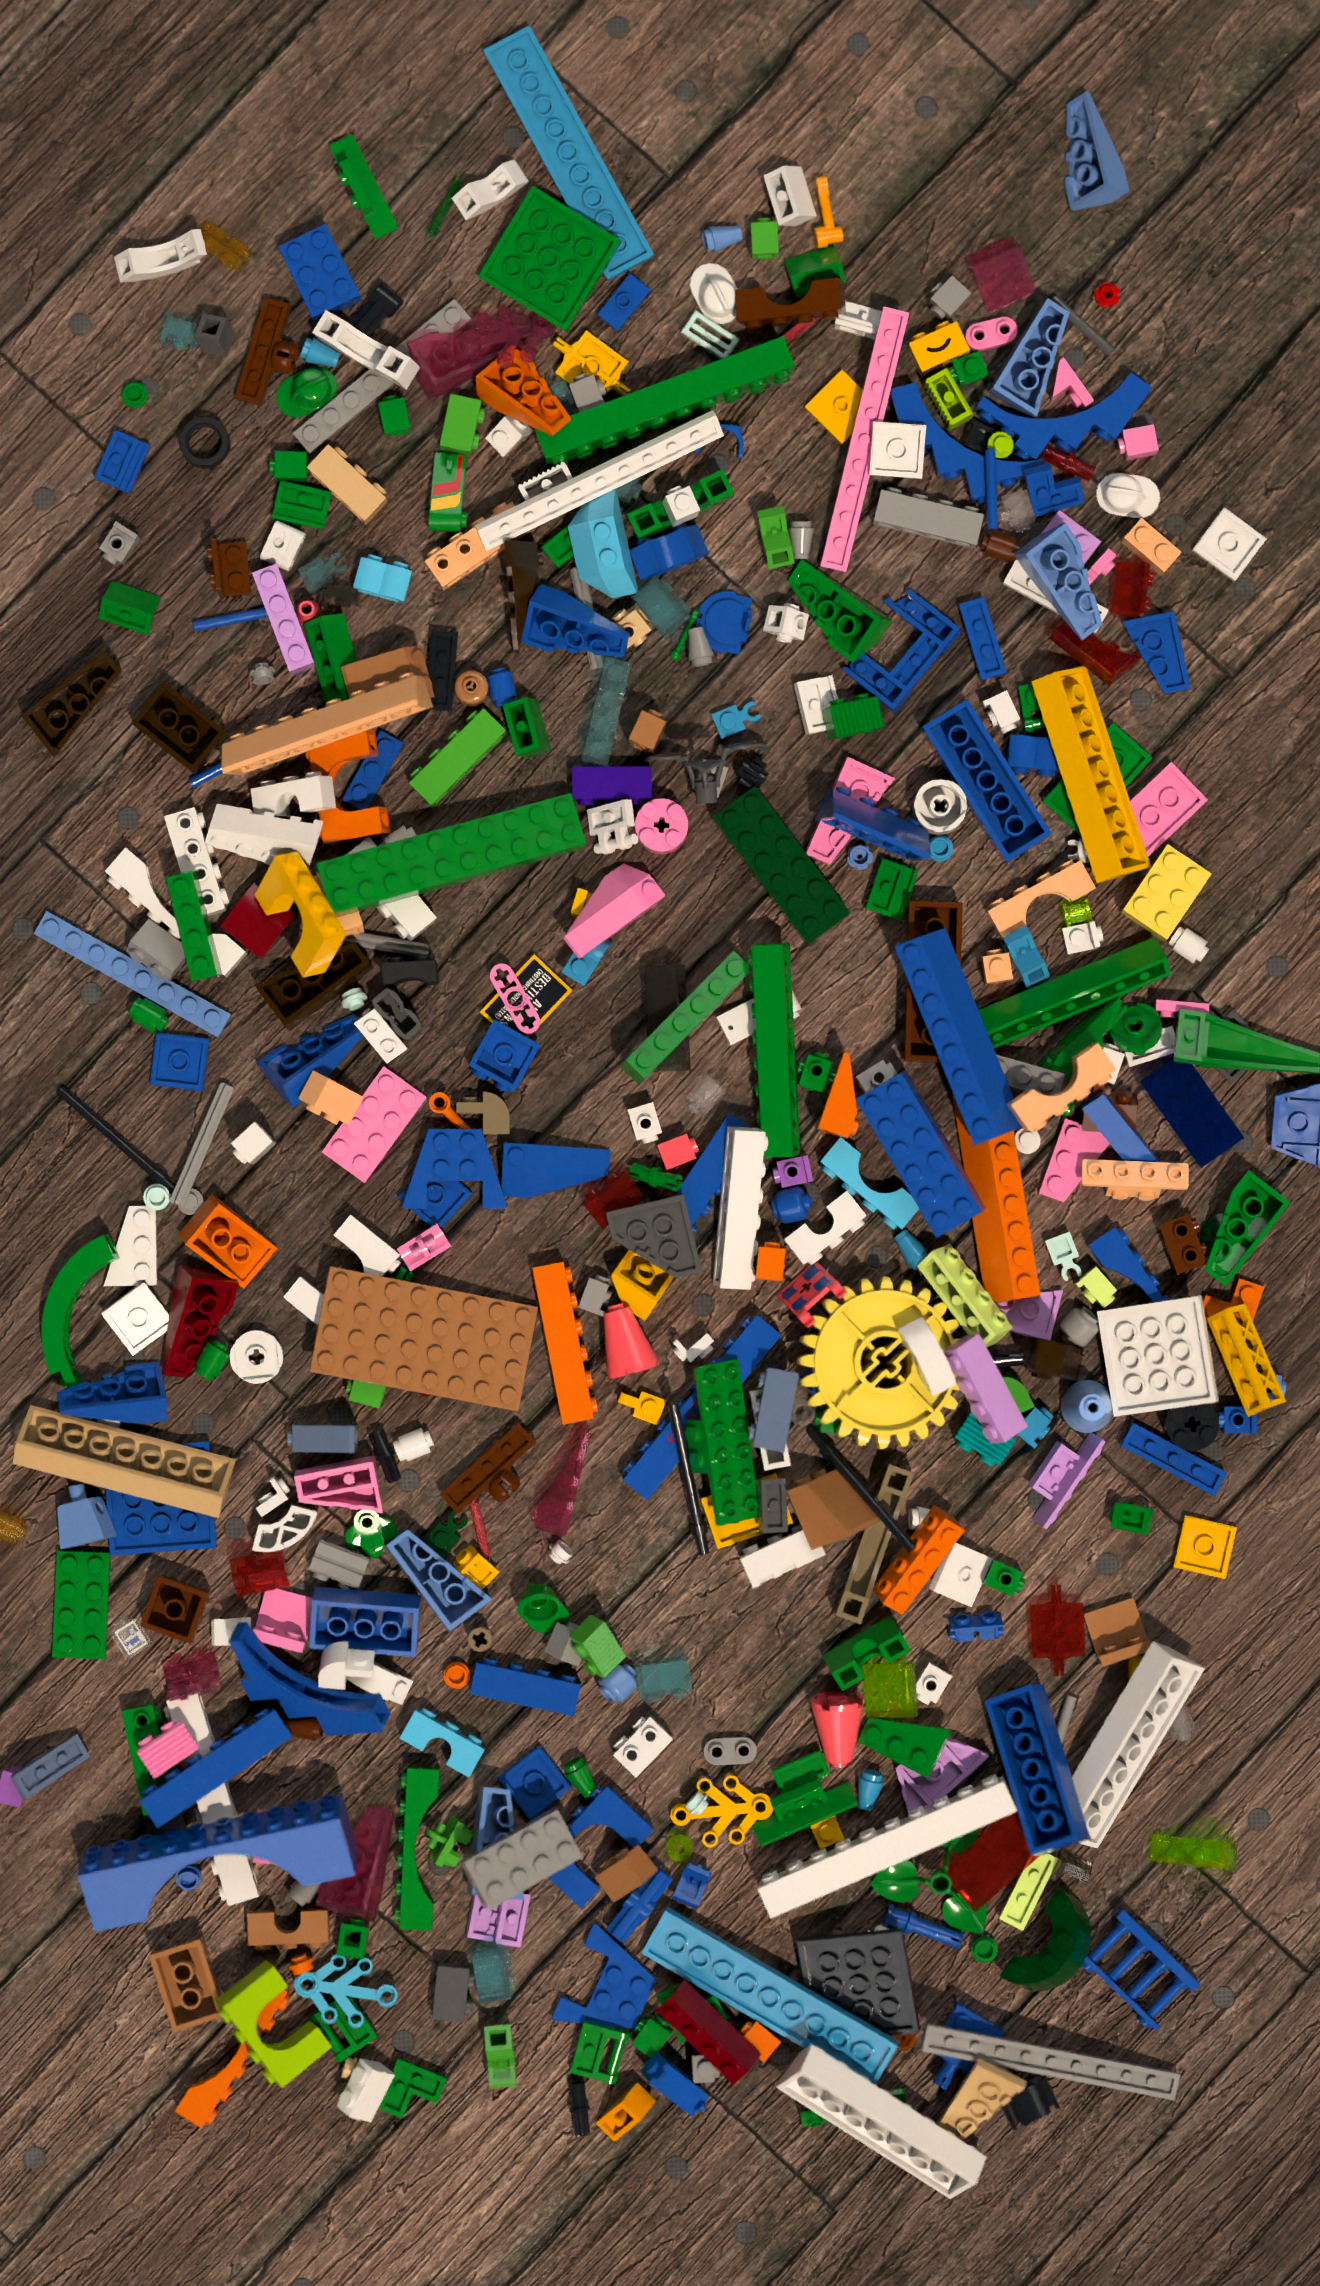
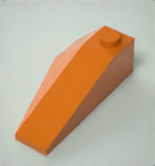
(521, 395)

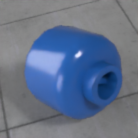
(791, 1205)

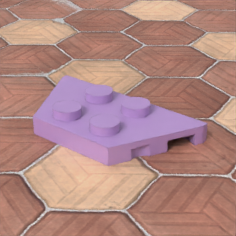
(951, 1768)

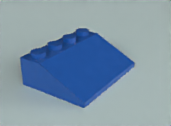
(873, 825)

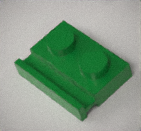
(302, 505)
(891, 889)

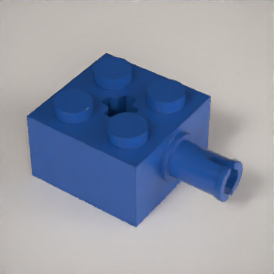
(965, 2019)

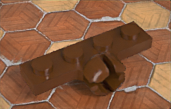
(267, 353)
(490, 1471)

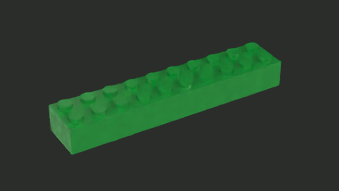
(668, 402)
(451, 855)

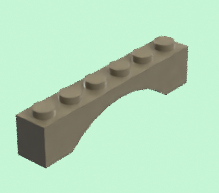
(873, 1546)

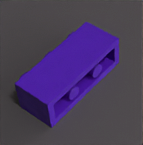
(612, 784)

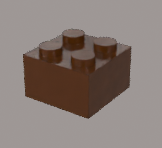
(175, 1608)

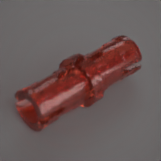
(1068, 463)

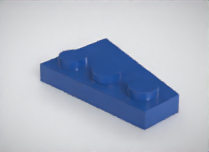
(1161, 649)

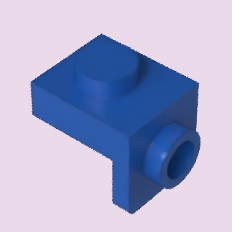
(692, 1885)

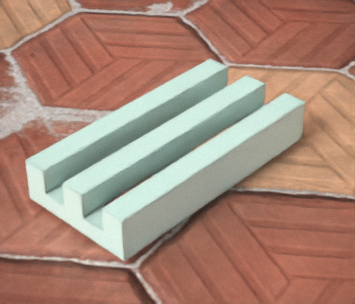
(728, 348)

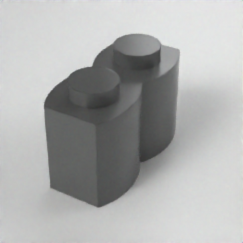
(392, 1009)

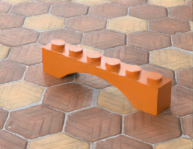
(202, 2097)

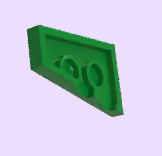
(906, 1743)

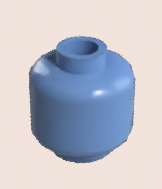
(618, 1683)

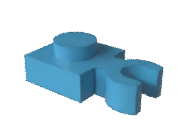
(731, 721)

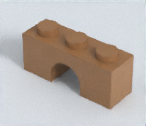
(265, 1930)

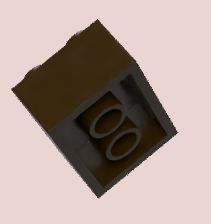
(180, 728)

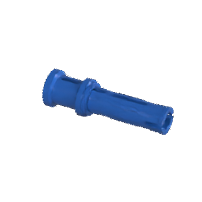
(911, 1923)

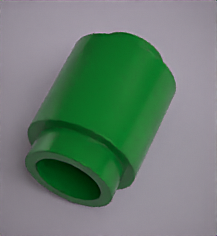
(148, 1015)
(212, 1360)

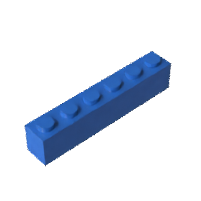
(707, 1174)
(216, 1767)

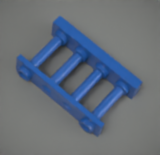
(1163, 1962)

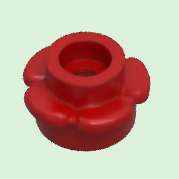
(1104, 301)

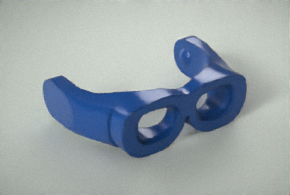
(736, 431)

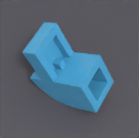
(1025, 957)
(582, 969)

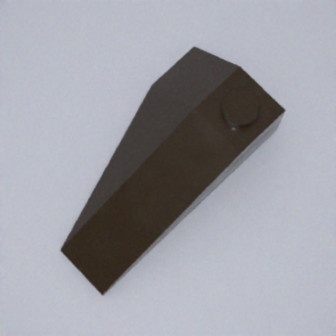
(522, 575)

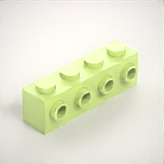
(964, 1295)

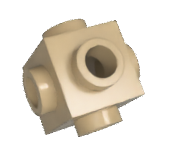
(637, 620)

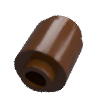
(1000, 546)

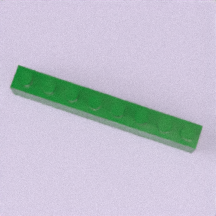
(1075, 992)
(775, 1048)

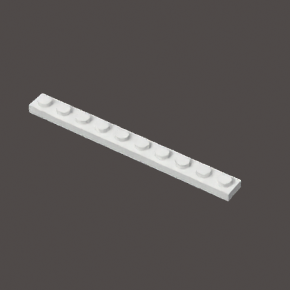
(599, 480)

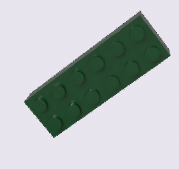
(781, 866)

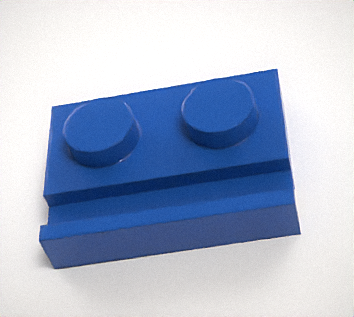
(122, 462)

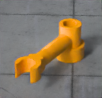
(828, 233)

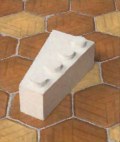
(262, 834)

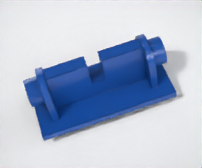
(964, 1625)

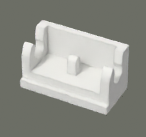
(859, 320)

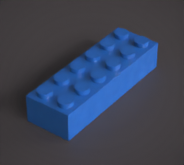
(986, 780)
(921, 1153)
(1037, 1769)

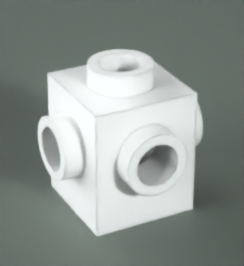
(786, 622)

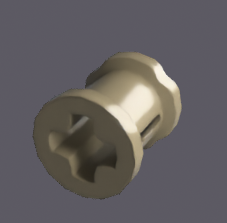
(484, 1646)

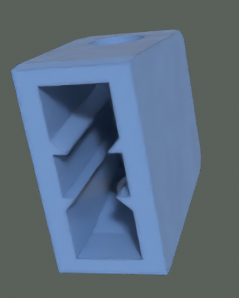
(83, 1519)

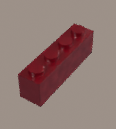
(708, 2032)

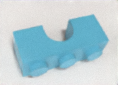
(464, 1750)

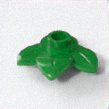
(370, 1536)

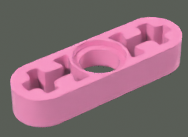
(530, 1012)

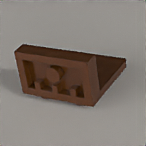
(231, 568)

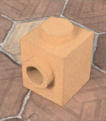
(996, 967)

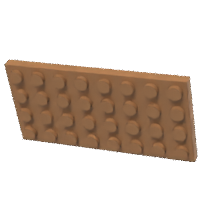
(423, 1339)

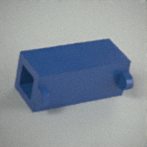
(675, 2084)

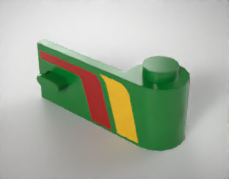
(447, 493)

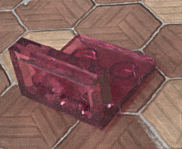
(1001, 274)

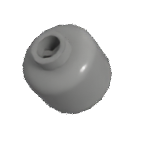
(1079, 1327)

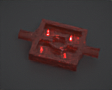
(1057, 1630)

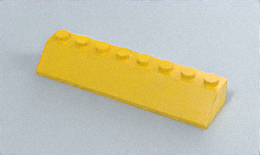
(1091, 774)

